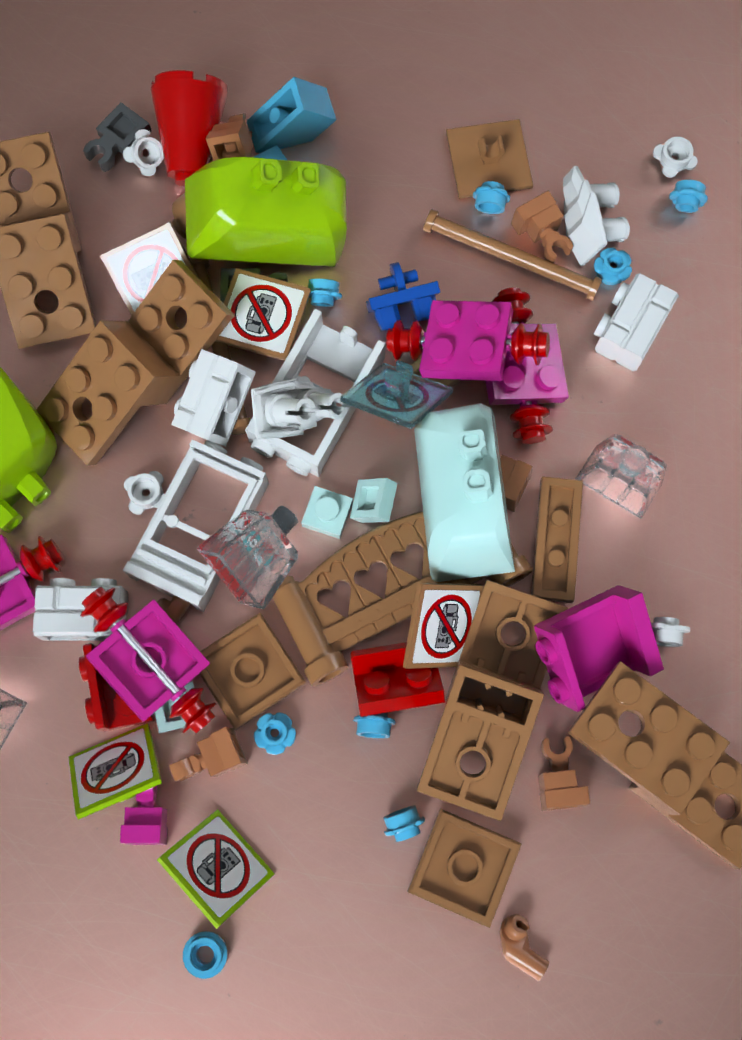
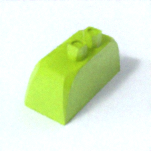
(266, 212)
(25, 452)

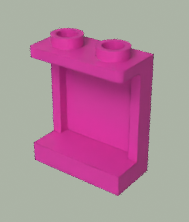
(591, 639)

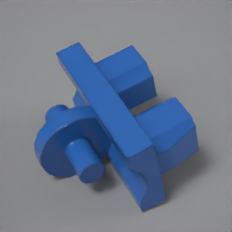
(386, 306)

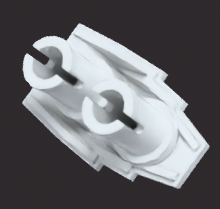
(584, 219)
(292, 407)

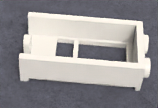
(337, 353)
(170, 570)

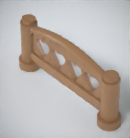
(325, 633)

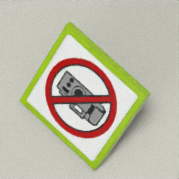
(114, 771)
(216, 868)

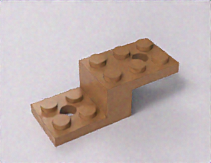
(40, 246)
(133, 362)
(489, 704)
(671, 762)

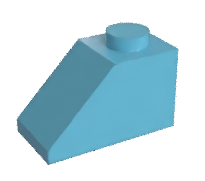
(292, 116)

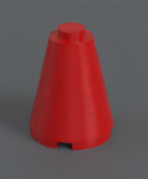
(184, 116)

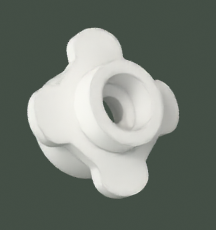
(677, 147)
(134, 153)
(137, 484)
(668, 631)

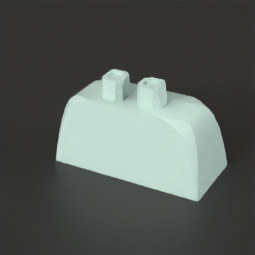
(463, 494)

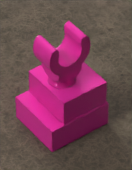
(145, 822)

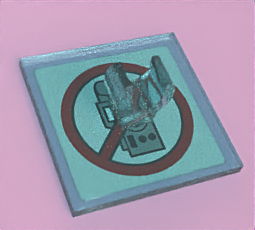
(397, 394)

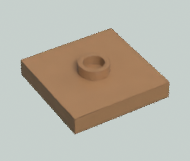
(249, 671)
(464, 868)

